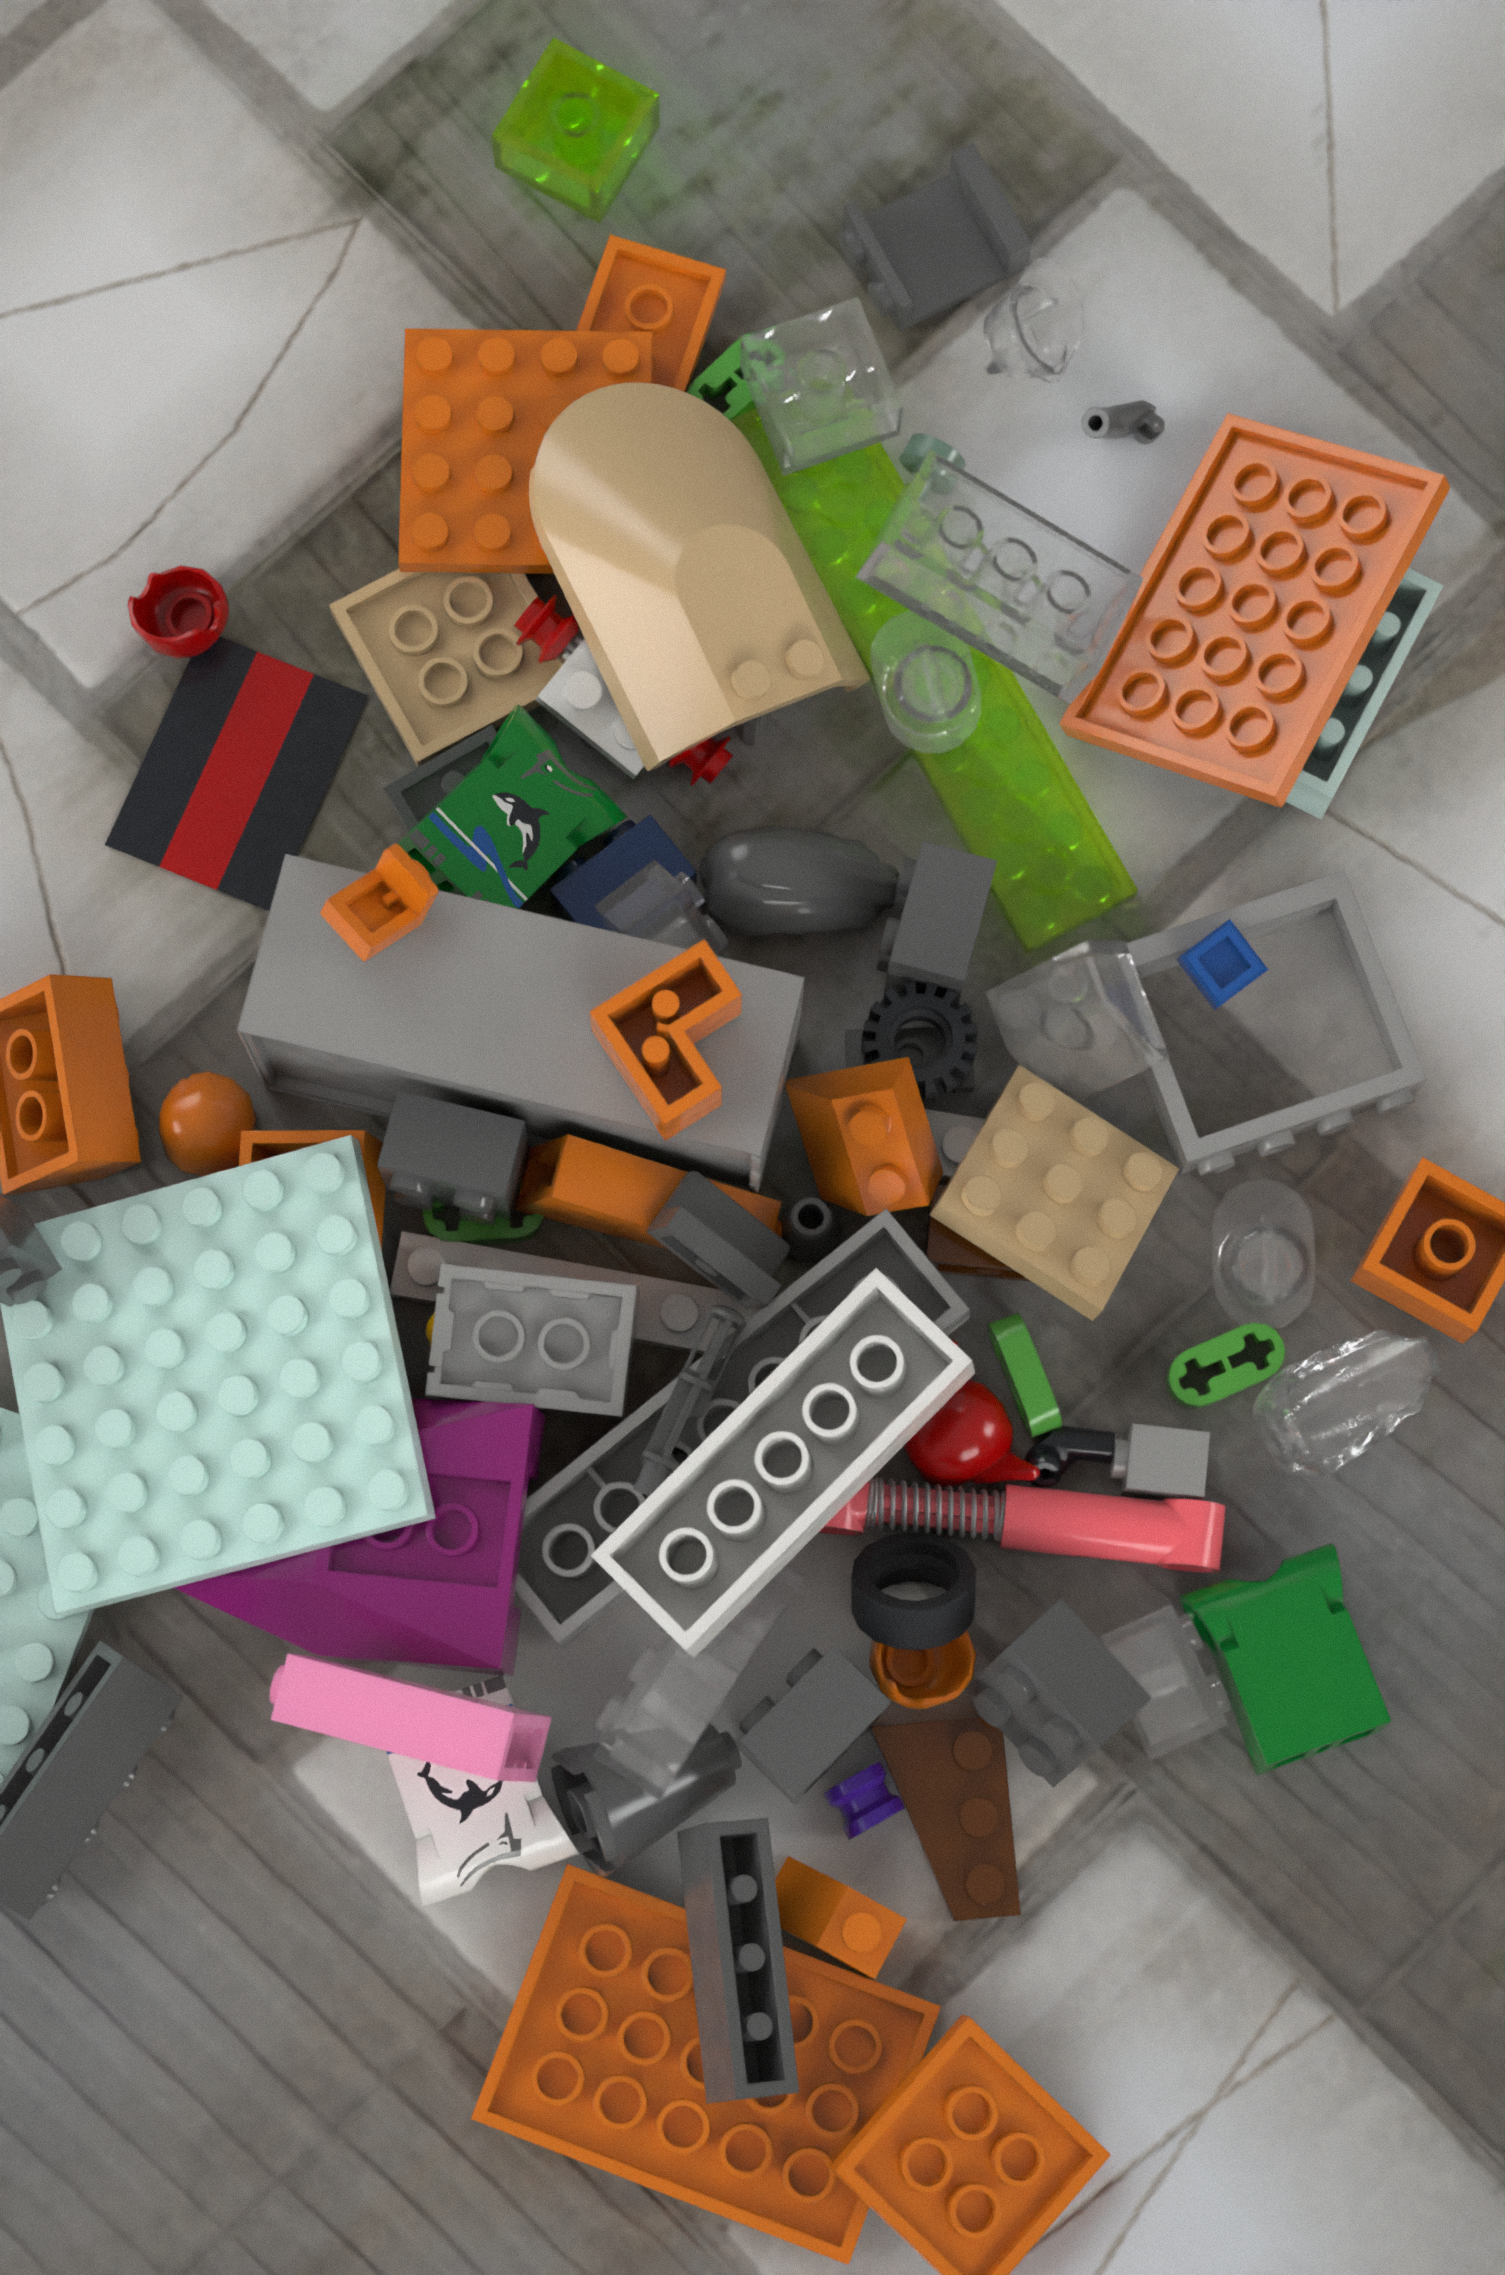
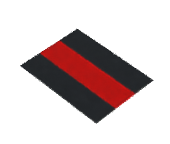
(236, 771)

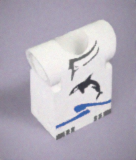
(474, 1821)

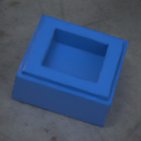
(1222, 964)

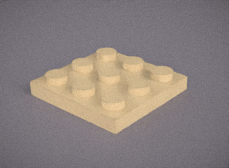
(444, 652)
(1055, 1192)

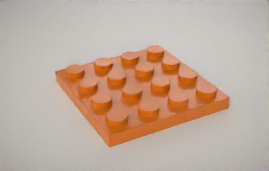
(475, 429)

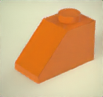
(835, 1918)

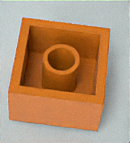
(1438, 1252)

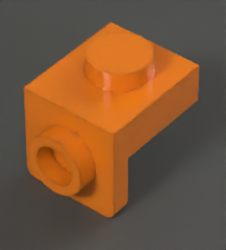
(382, 903)

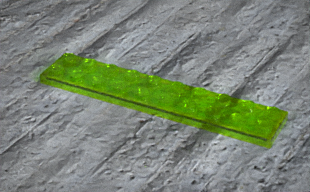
(1007, 779)

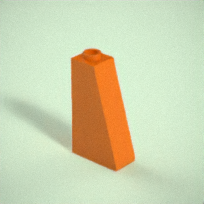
(612, 1189)

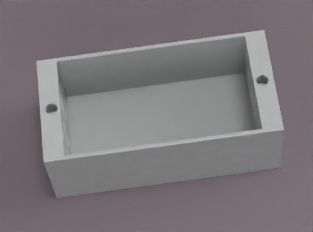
(497, 1019)

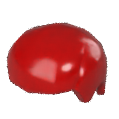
(180, 611)

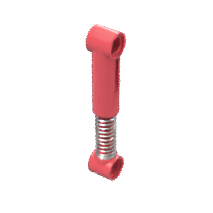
(1165, 1533)

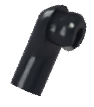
(1066, 1445)

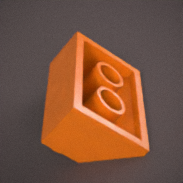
(63, 1086)

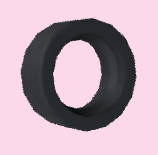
(913, 1622)

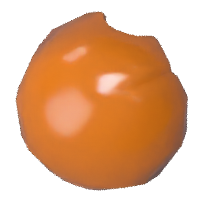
(204, 1123)
(923, 1676)

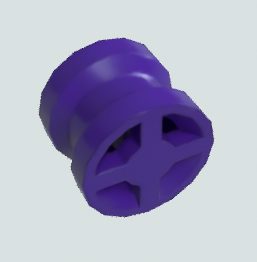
(864, 1800)

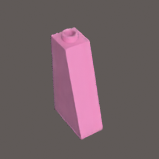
(409, 1718)

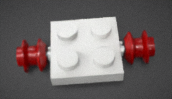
(584, 703)

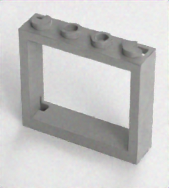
(1326, 1113)

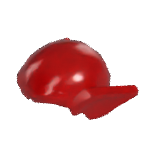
(968, 1441)

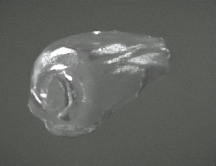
(1343, 1400)

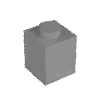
(1161, 1462)

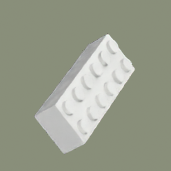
(784, 1462)

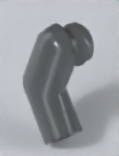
(1122, 420)

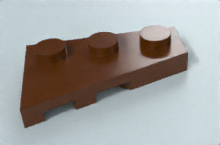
(960, 1809)

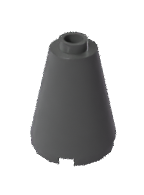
(623, 1817)

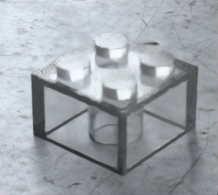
(820, 386)

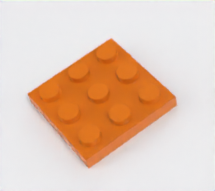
(970, 2157)

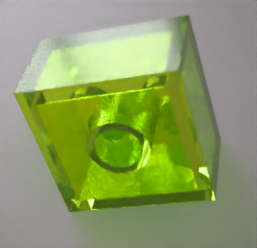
(576, 130)

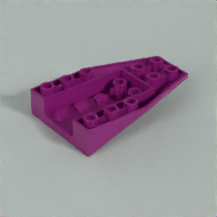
(421, 1591)

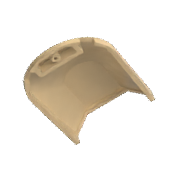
(682, 568)

